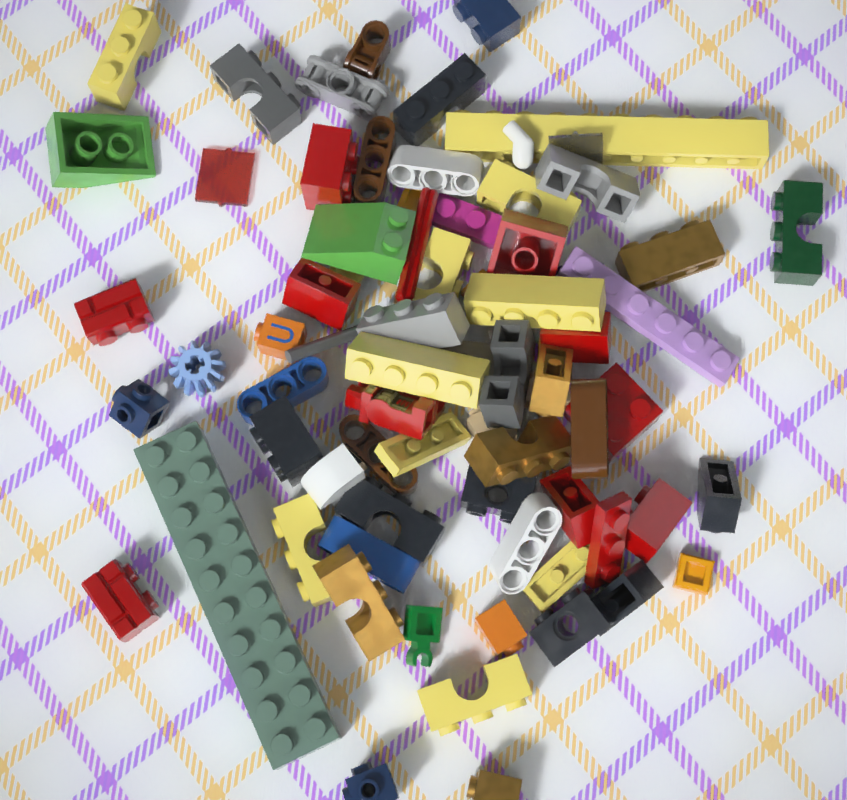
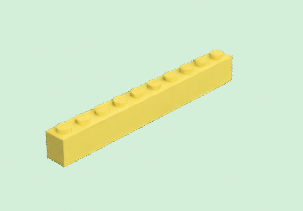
(626, 139)

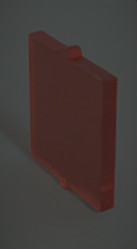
(225, 177)

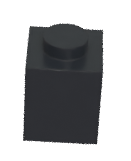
(717, 496)
(629, 592)

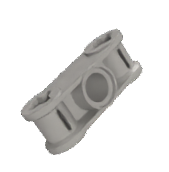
(323, 78)

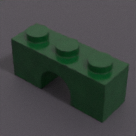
(795, 259)

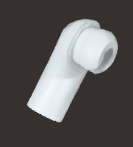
(522, 145)

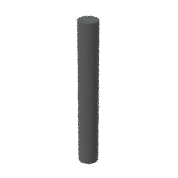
(321, 344)

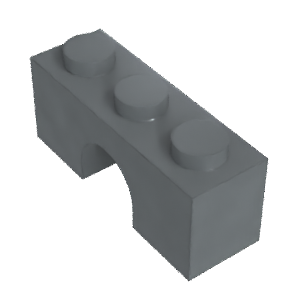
(241, 73)
(506, 391)

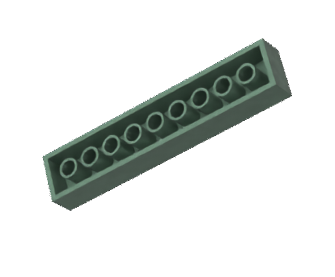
(237, 596)

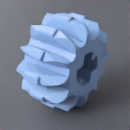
(187, 364)

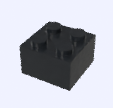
(283, 434)

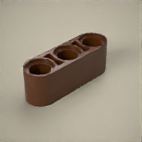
(375, 150)
(589, 428)
(365, 446)

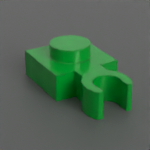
(421, 627)

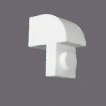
(332, 477)

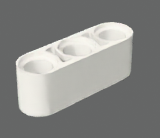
(435, 168)
(526, 558)

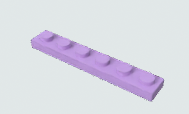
(655, 320)

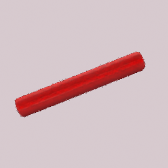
(417, 246)

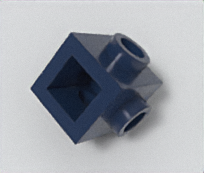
(138, 408)
(379, 776)

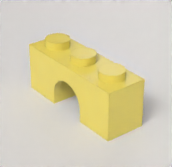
(113, 75)
(508, 185)
(448, 257)
(298, 523)
(505, 686)

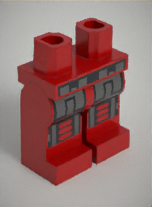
(394, 409)

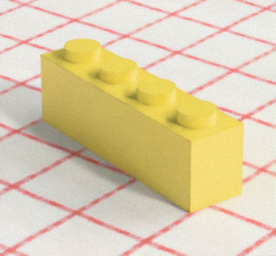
(542, 300)
(416, 369)

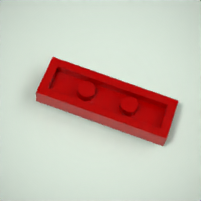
(608, 539)

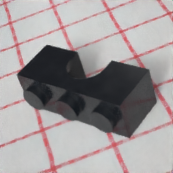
(454, 86)
(367, 502)

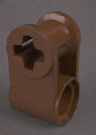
(369, 57)

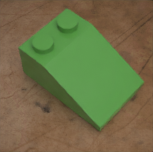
(98, 149)
(361, 238)

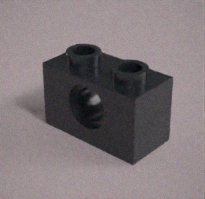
(478, 503)
(556, 640)

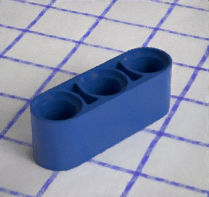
(291, 376)
(388, 563)

